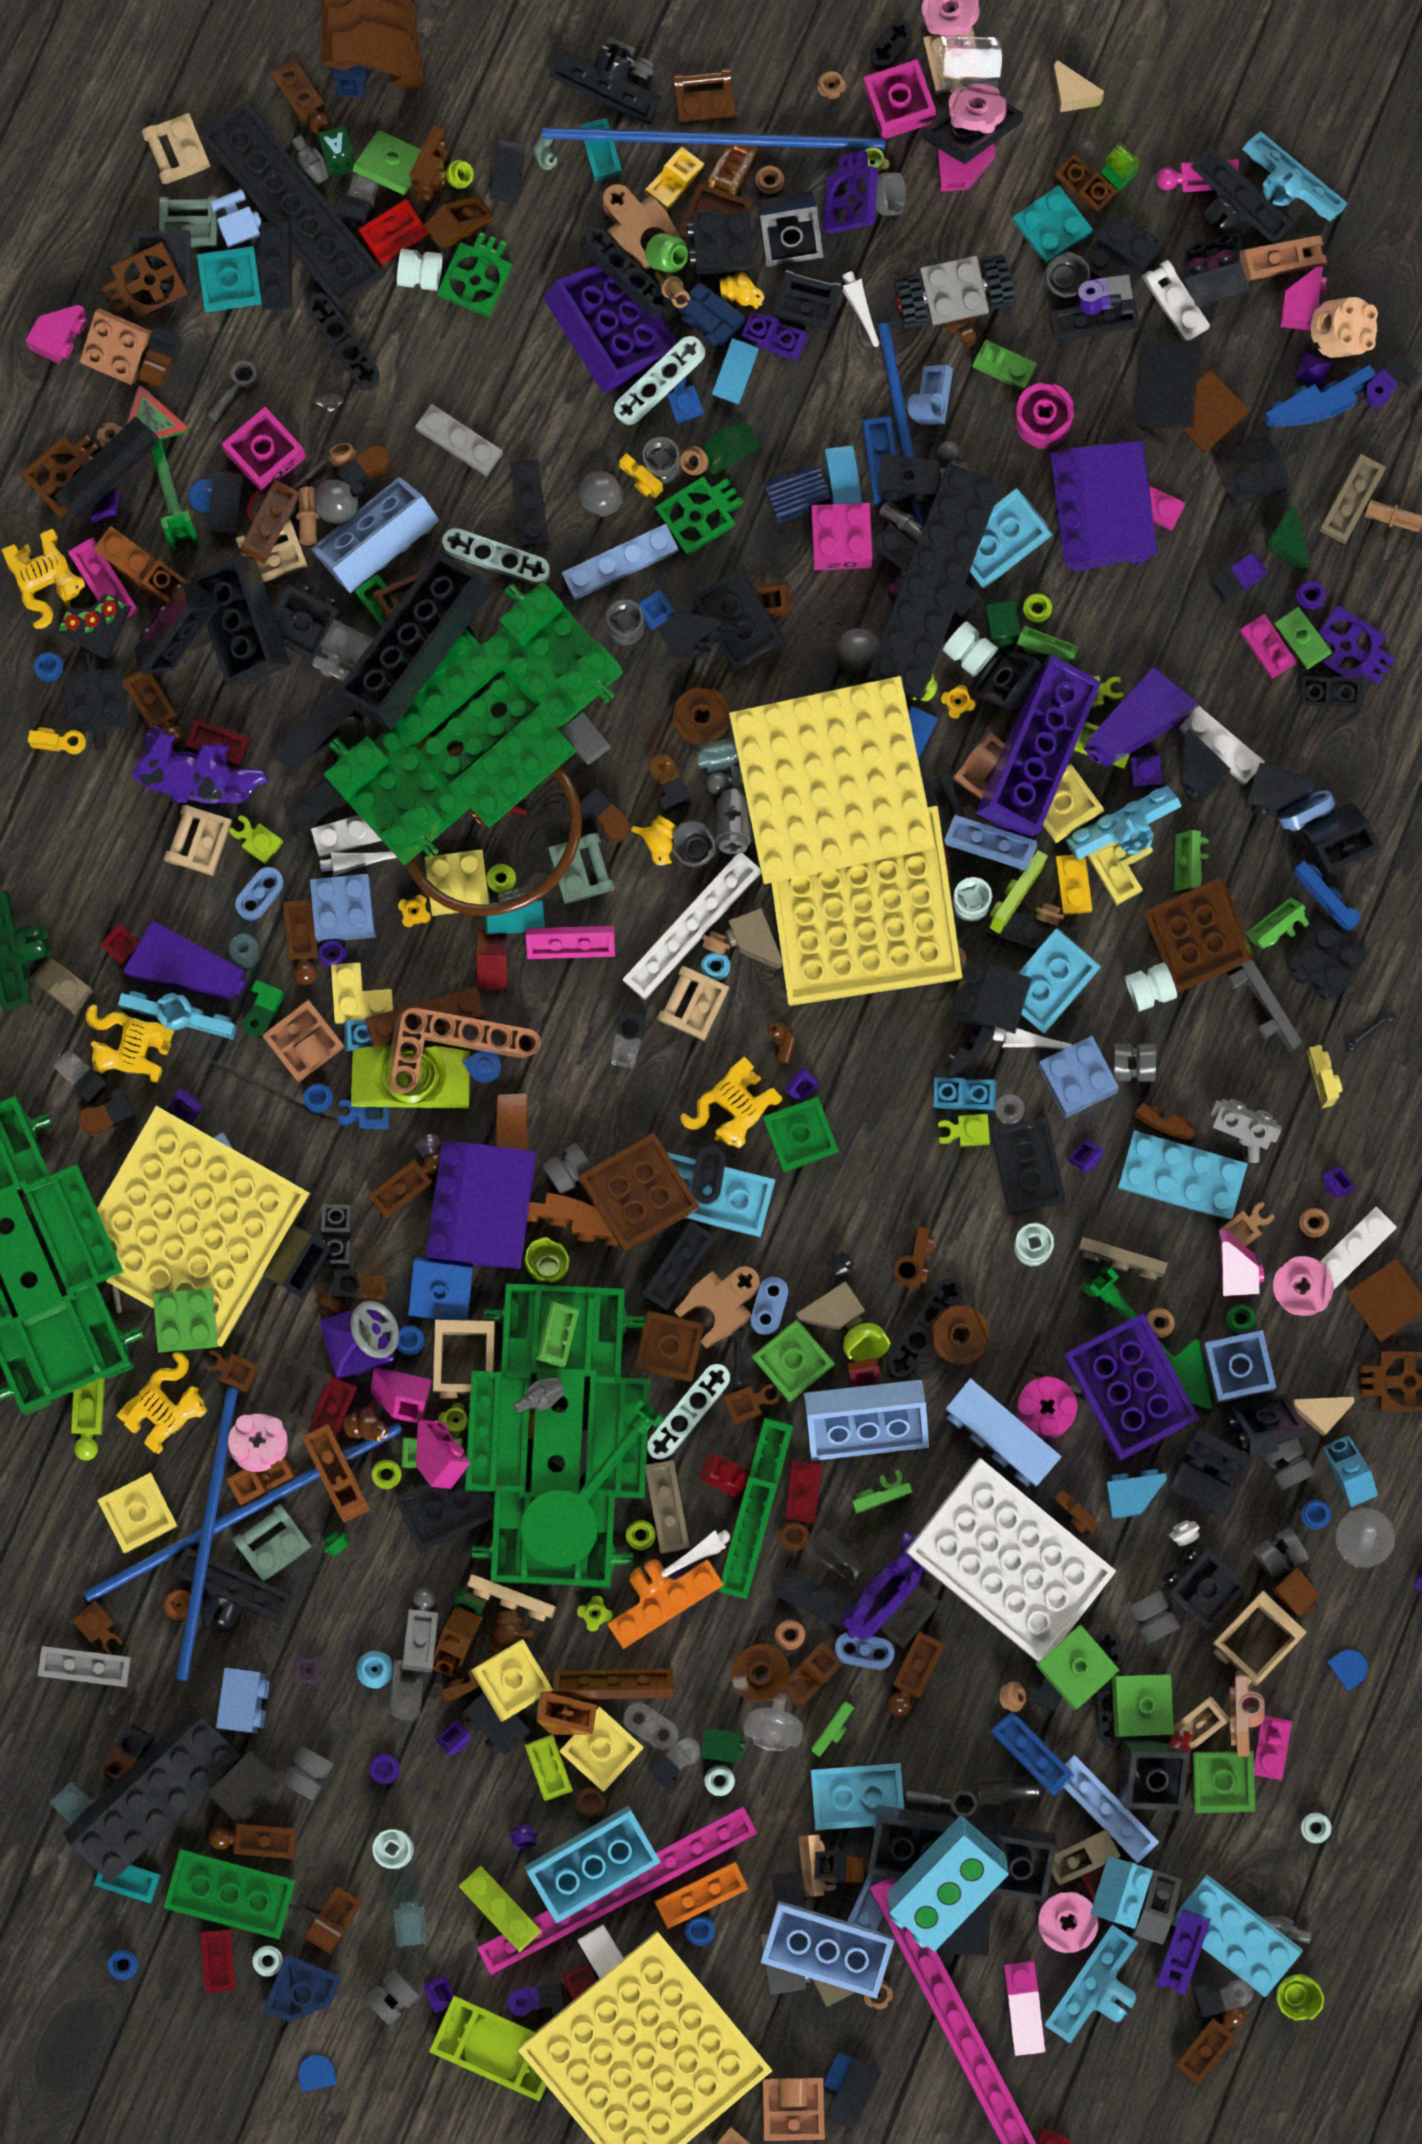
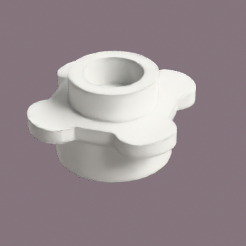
(1185, 1532)

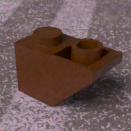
(456, 1642)

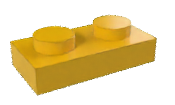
(1073, 885)

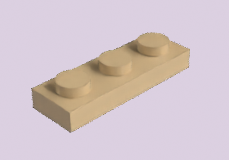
(510, 1598)

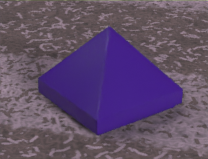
(1314, 370)
(106, 507)
(801, 1085)
(185, 1106)
(1086, 1156)
(1337, 1182)
(454, 1738)
(439, 1994)

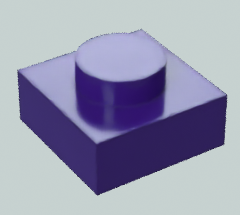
(1146, 772)

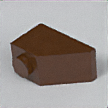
(458, 221)
(1296, 1593)

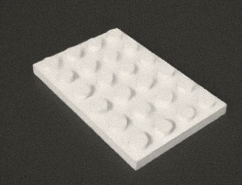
(1010, 1561)

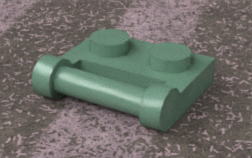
(203, 228)
(575, 883)
(276, 1552)

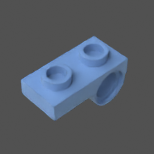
(931, 403)

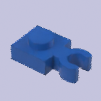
(684, 402)
(368, 1116)

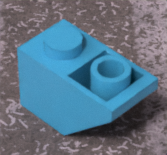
(1350, 1471)
(1132, 1495)

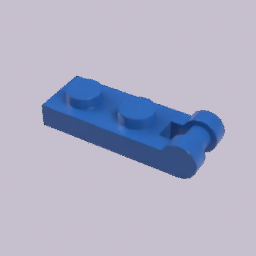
(1327, 896)

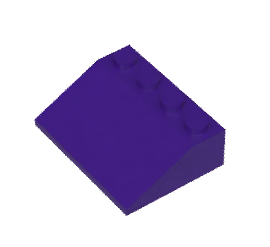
(608, 326)
(1103, 504)
(481, 1205)
(1130, 1387)

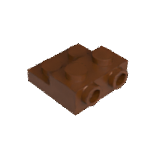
(428, 172)

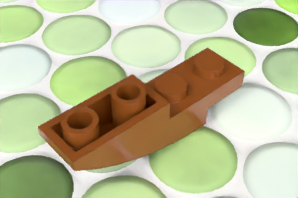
(138, 565)
(585, 1219)

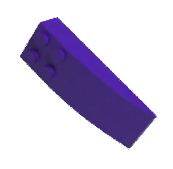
(1039, 749)

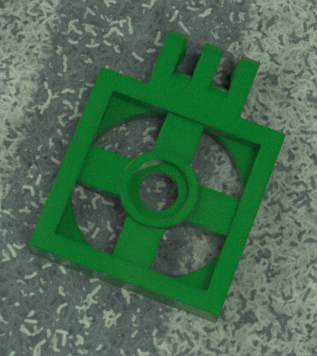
(486, 255)
(718, 500)

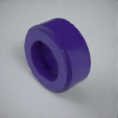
(384, 1769)

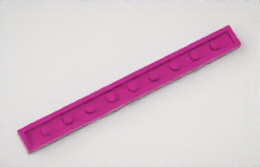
(674, 1861)
(958, 2028)

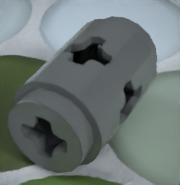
(733, 822)

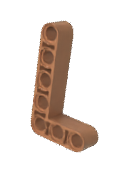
(452, 1036)

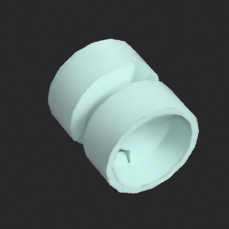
(419, 269)
(970, 649)
(972, 899)
(1147, 988)
(1033, 1244)
(393, 1849)

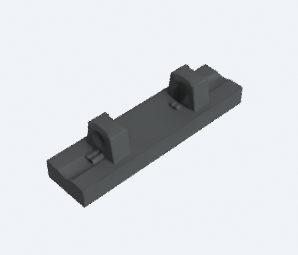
(1278, 1020)

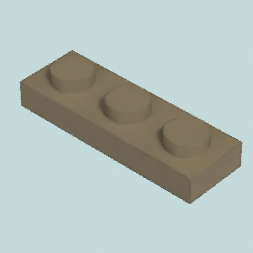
(1352, 499)
(1121, 1258)
(667, 1507)

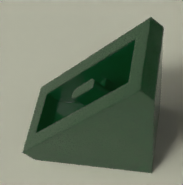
(729, 447)
(1289, 541)

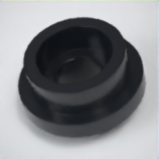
(841, 1264)

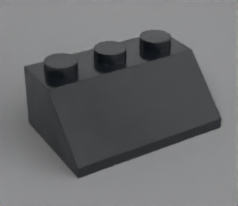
(175, 628)

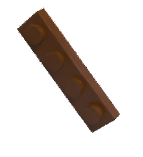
(463, 1003)
(614, 1683)

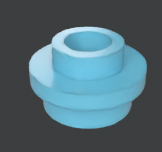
(715, 957)

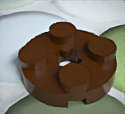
(702, 700)
(944, 1327)

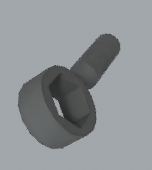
(229, 394)
(937, 1800)

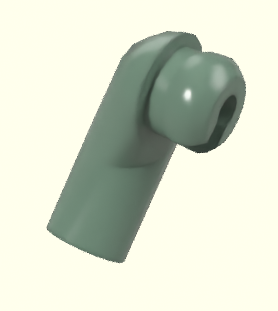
(544, 154)

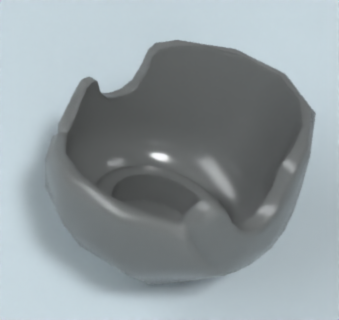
(890, 194)
(1066, 274)
(600, 493)
(335, 502)
(857, 650)
(693, 843)

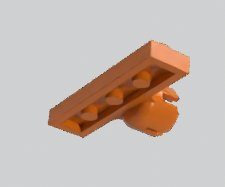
(662, 1598)

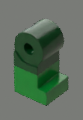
(263, 1011)

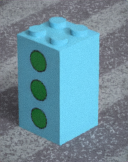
(946, 1884)

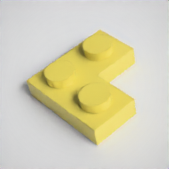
(1113, 869)
(351, 1000)
(1326, 1083)

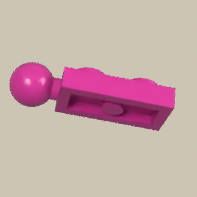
(1168, 178)

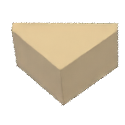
(1073, 90)
(1322, 1412)
(1203, 1721)

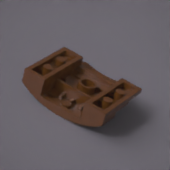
(373, 36)

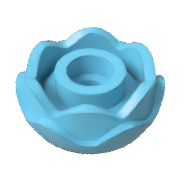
(383, 1673)

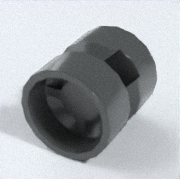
(661, 458)
(625, 622)
(1144, 1062)
(565, 1170)
(1289, 1464)
(1270, 1556)
(1154, 1617)
(307, 1772)
(400, 1989)

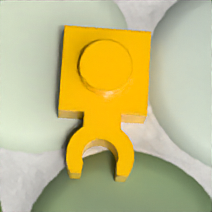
(645, 481)

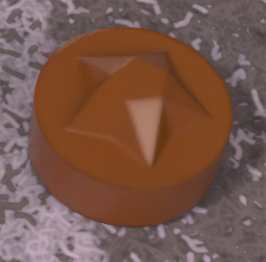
(176, 1604)

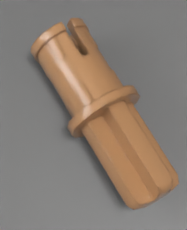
(672, 288)
(307, 516)
(1394, 516)

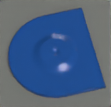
(200, 495)
(483, 1066)
(1349, 1667)
(837, 2071)
(316, 2073)

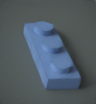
(991, 842)

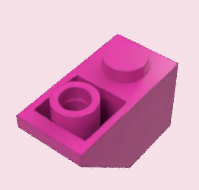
(956, 175)
(1302, 300)
(55, 332)
(401, 1394)
(439, 1455)

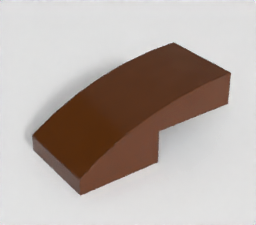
(811, 1675)

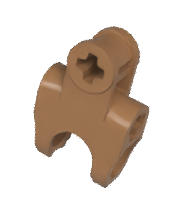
(635, 221)
(723, 1300)

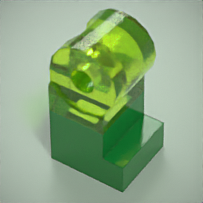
(1120, 167)

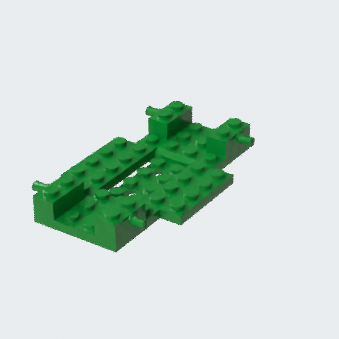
(547, 680)
(56, 1338)
(501, 1435)

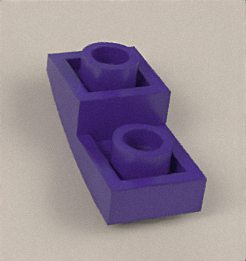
(774, 336)

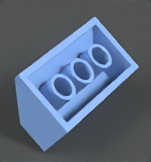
(375, 534)
(866, 1420)
(1002, 1433)
(827, 1949)

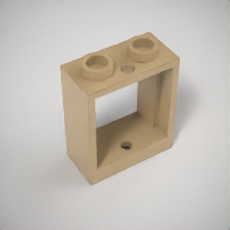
(460, 1327)
(1275, 1613)

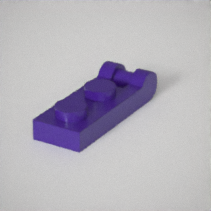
(1184, 1950)

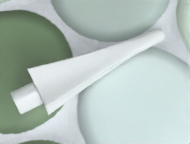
(855, 294)
(348, 861)
(1027, 1039)
(709, 1546)

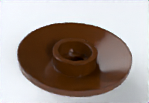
(751, 1664)

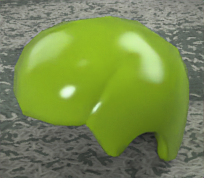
(546, 1261)
(865, 1342)
(1300, 1997)

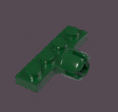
(17, 949)

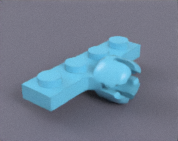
(1292, 180)
(1126, 826)
(176, 1013)
(1096, 1987)

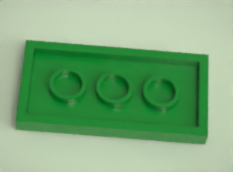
(230, 1894)

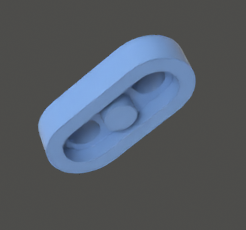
(1313, 806)
(259, 894)
(769, 1305)
(864, 1652)

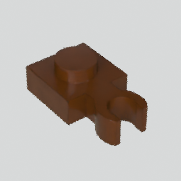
(236, 1371)
(745, 1404)
(1080, 1518)
(96, 1624)

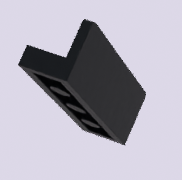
(107, 468)

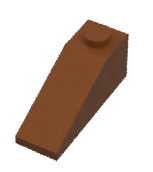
(336, 1473)

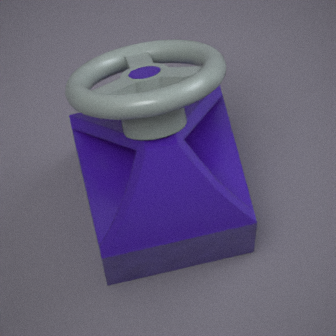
(359, 1339)

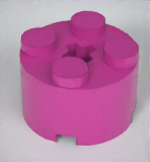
(1044, 399)
(1047, 1390)

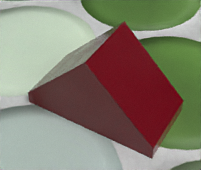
(492, 961)

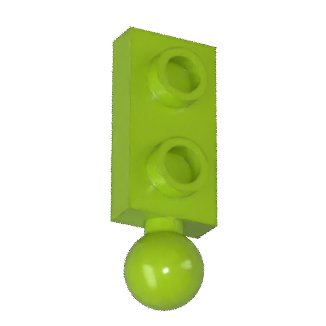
(88, 1418)

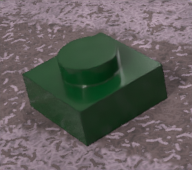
(469, 1602)

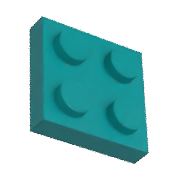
(1052, 225)
(229, 279)

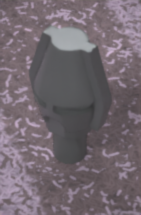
(310, 161)
(540, 1395)
(1287, 1927)

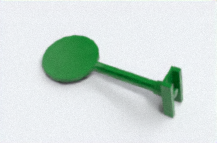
(562, 1525)

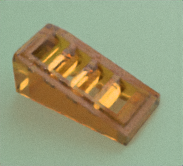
(727, 182)

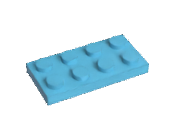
(1182, 1175)
(741, 1202)
(1241, 1937)

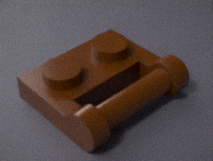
(704, 105)

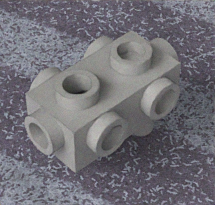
(1251, 1127)

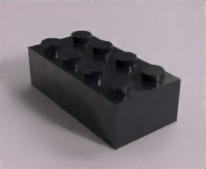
(244, 624)

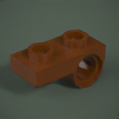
(922, 1246)
(333, 1920)

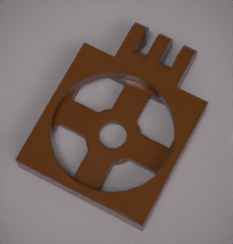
(124, 291)
(63, 446)
(1380, 1381)

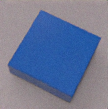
(656, 609)

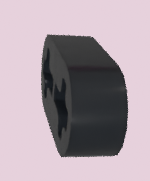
(885, 41)

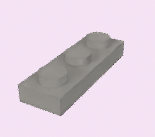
(459, 440)
(84, 1666)

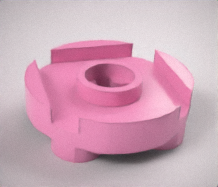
(953, 23)
(966, 115)
(1292, 1273)
(251, 1427)
(1071, 1939)

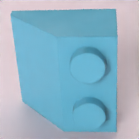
(1121, 1892)

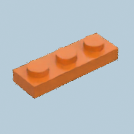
(701, 1895)

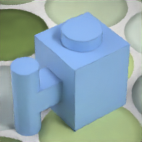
(236, 225)

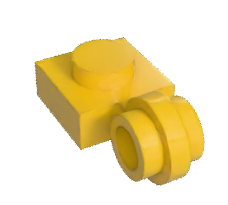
(48, 740)

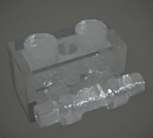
(969, 57)
(341, 645)

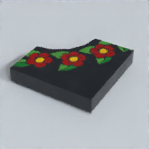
(96, 626)

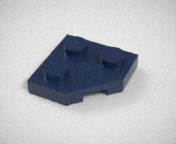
(301, 1990)

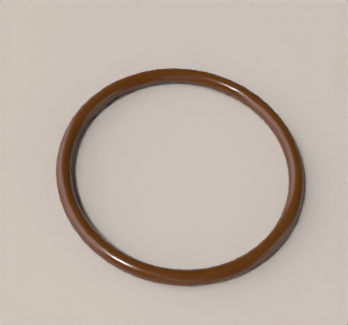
(535, 894)

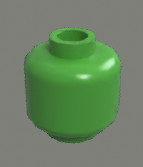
(666, 253)

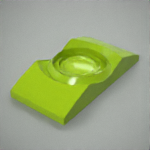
(440, 1084)
(487, 2047)

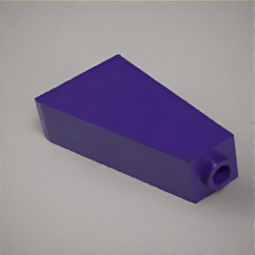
(1142, 716)
(180, 964)

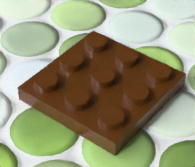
(1199, 934)
(638, 1192)

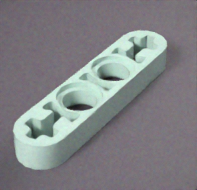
(663, 384)
(494, 561)
(691, 1414)

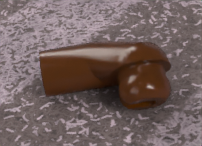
(784, 1040)

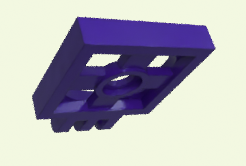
(850, 169)
(1369, 661)

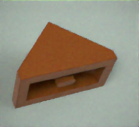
(565, 1715)

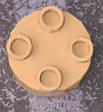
(1344, 327)

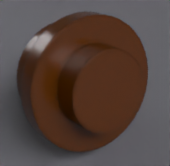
(328, 1305)
(794, 1536)
(591, 1802)

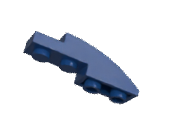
(1312, 406)

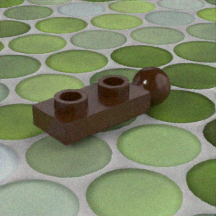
(301, 96)
(153, 704)
(301, 939)
(405, 1185)
(914, 1673)
(256, 1840)
(1210, 2045)

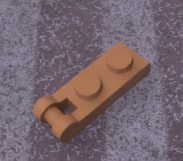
(1285, 257)

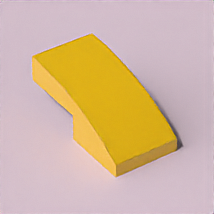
(674, 178)

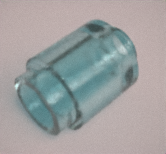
(717, 755)
(246, 959)

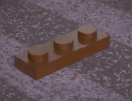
(269, 521)

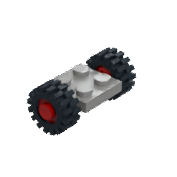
(954, 290)

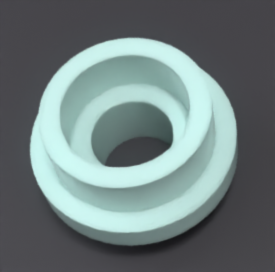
(726, 1788)
(1325, 1828)
(258, 1960)

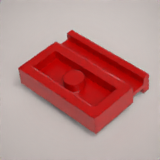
(393, 231)

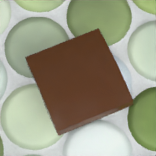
(1215, 412)
(1387, 1299)

